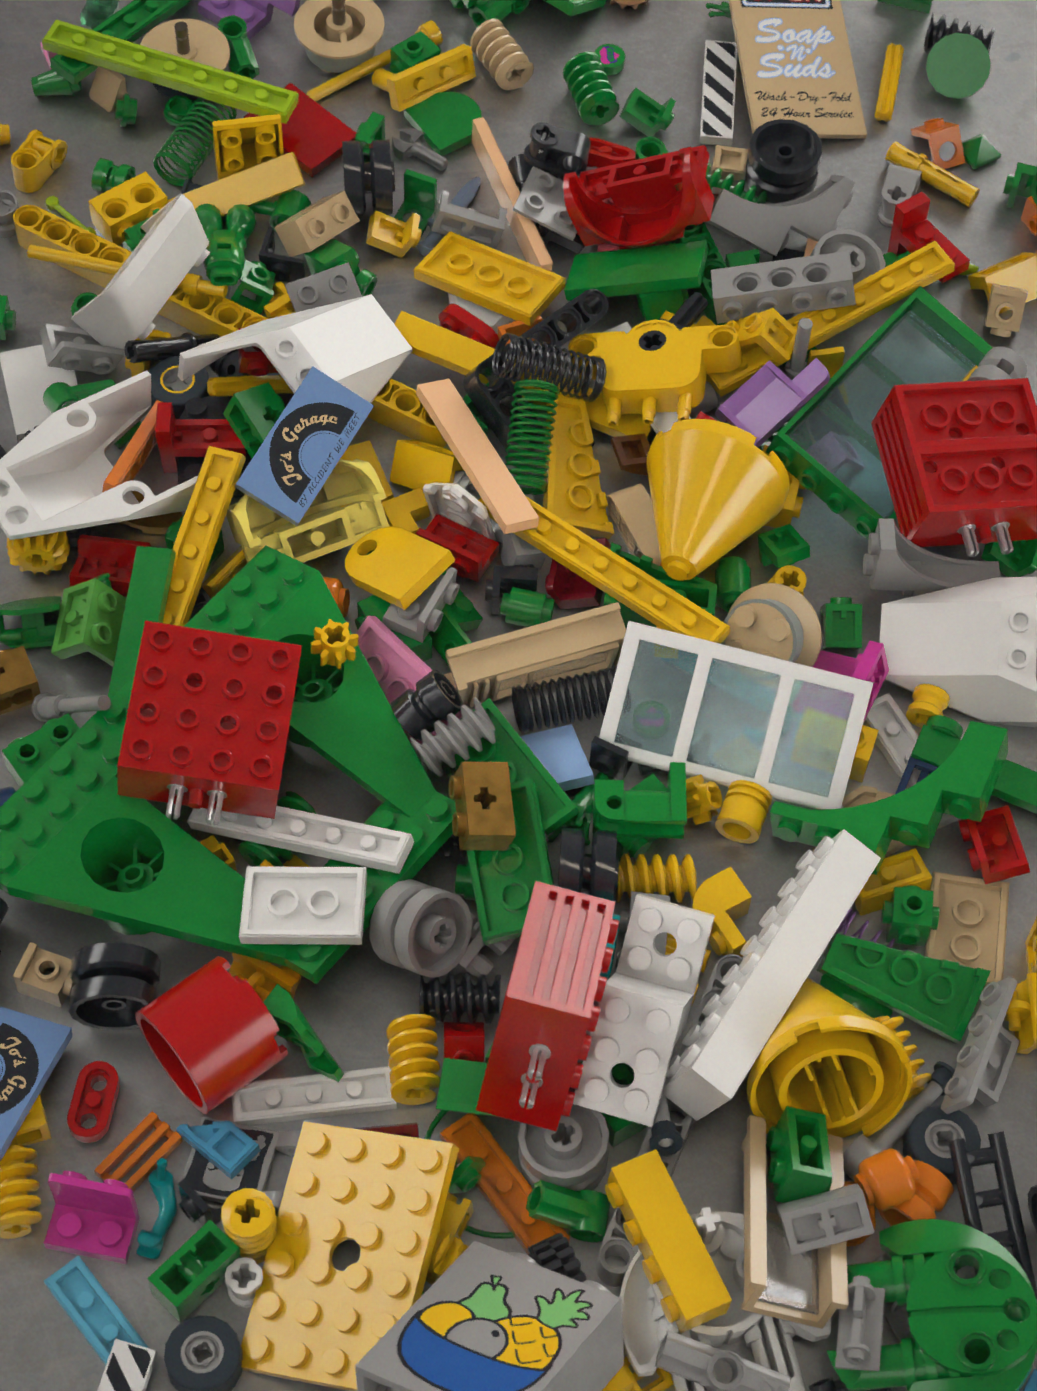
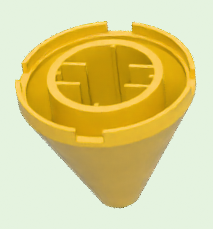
(710, 492)
(832, 1064)

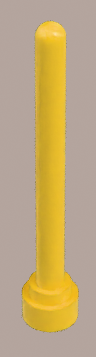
(429, 28)

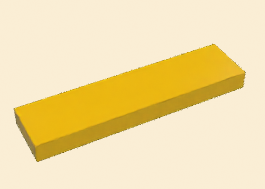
(250, 185)

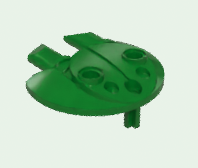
(950, 1313)

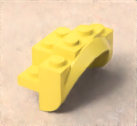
(324, 525)

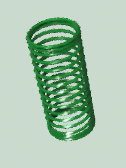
(209, 115)
(531, 395)

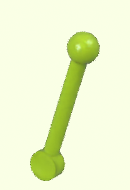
(52, 203)

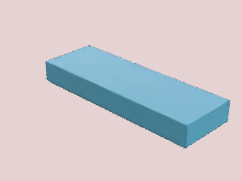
(91, 1308)

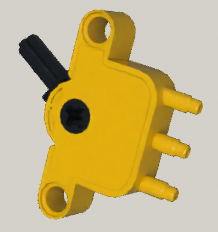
(660, 362)

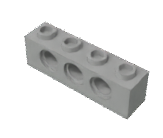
(784, 285)

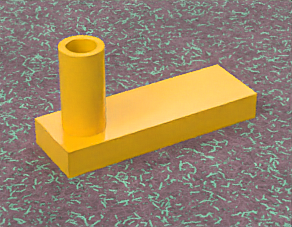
(426, 77)

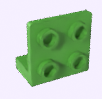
(89, 621)

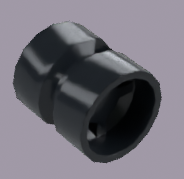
(430, 702)

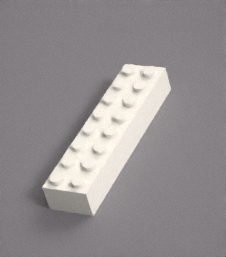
(769, 975)

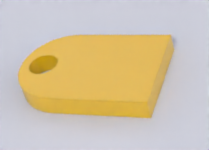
(399, 565)

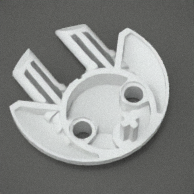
(768, 1336)

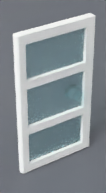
(735, 716)

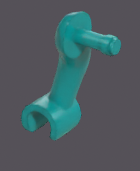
(163, 1188)

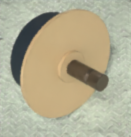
(189, 40)

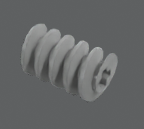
(455, 738)

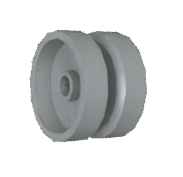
(864, 253)
(420, 928)
(571, 1156)

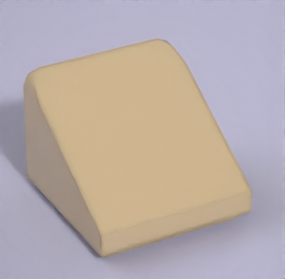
(107, 88)

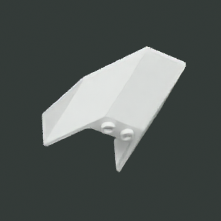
(343, 340)
(60, 468)
(970, 643)

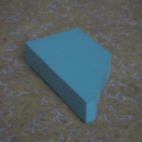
(221, 1144)

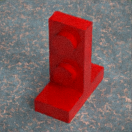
(913, 231)
(190, 437)

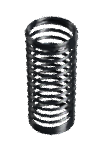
(514, 351)
(523, 710)

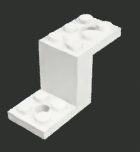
(644, 1010)

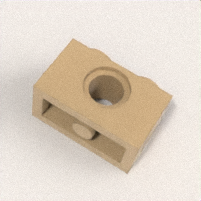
(316, 224)

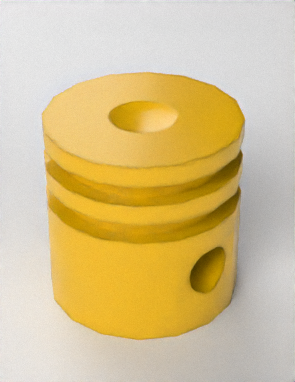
(743, 811)

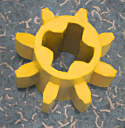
(334, 643)
(702, 799)

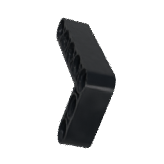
(501, 390)

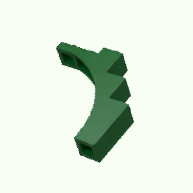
(912, 816)

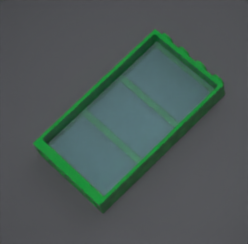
(832, 436)

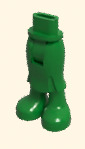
(227, 246)

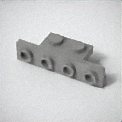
(986, 1053)

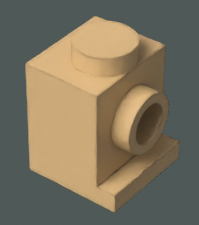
(1000, 297)
(31, 979)

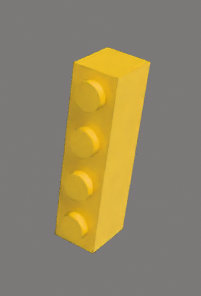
(668, 1241)

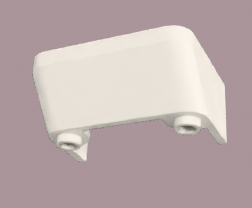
(147, 277)

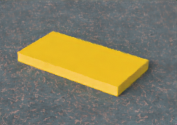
(489, 278)

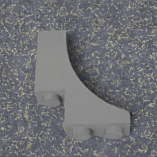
(768, 224)
(903, 566)

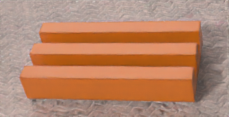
(162, 1129)

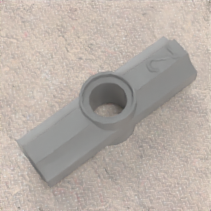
(696, 1361)

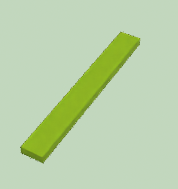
(169, 70)

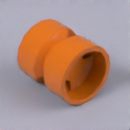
(931, 1195)

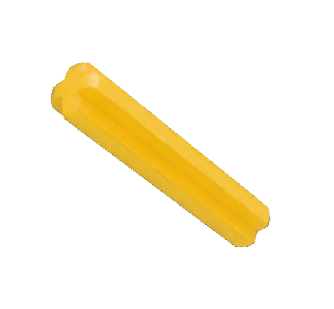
(889, 82)
(230, 385)

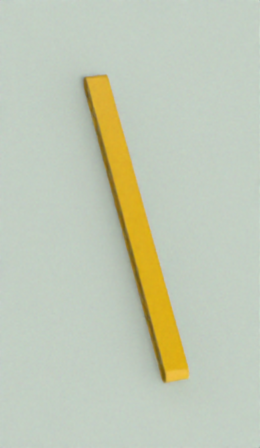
(207, 314)

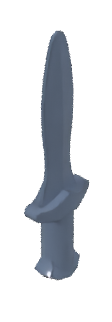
(463, 199)

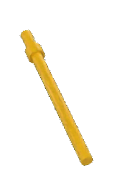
(191, 284)

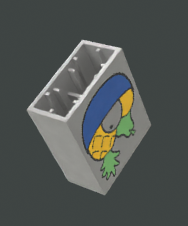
(500, 1328)

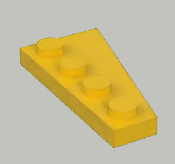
(574, 473)

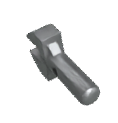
(415, 148)

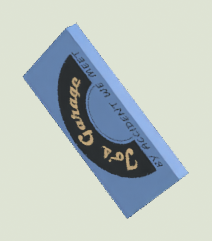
(304, 446)
(27, 1058)

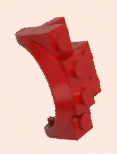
(650, 197)

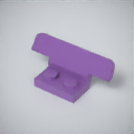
(254, 12)
(771, 399)

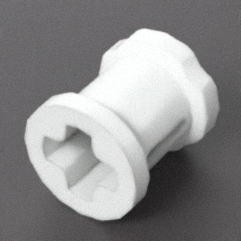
(234, 1276)

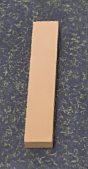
(507, 195)
(477, 456)

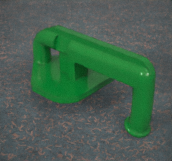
(34, 629)

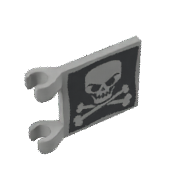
(216, 1186)

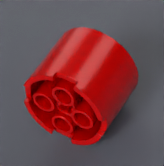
(211, 1034)

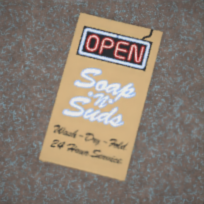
(798, 65)

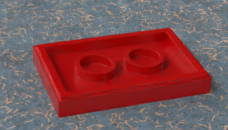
(313, 134)

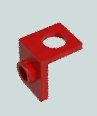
(464, 1044)

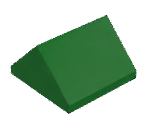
(460, 1085)

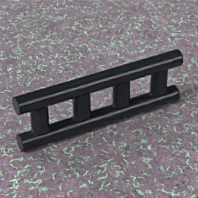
(1004, 1195)

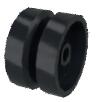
(783, 160)
(370, 177)
(592, 871)
(112, 984)

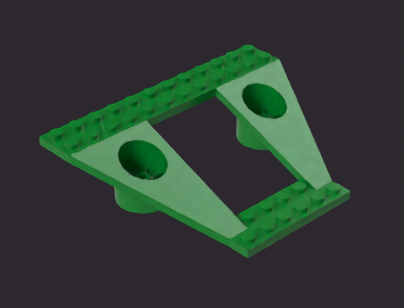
(125, 862)

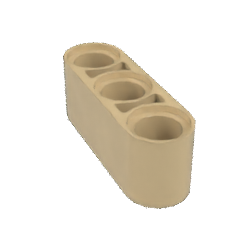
(634, 519)

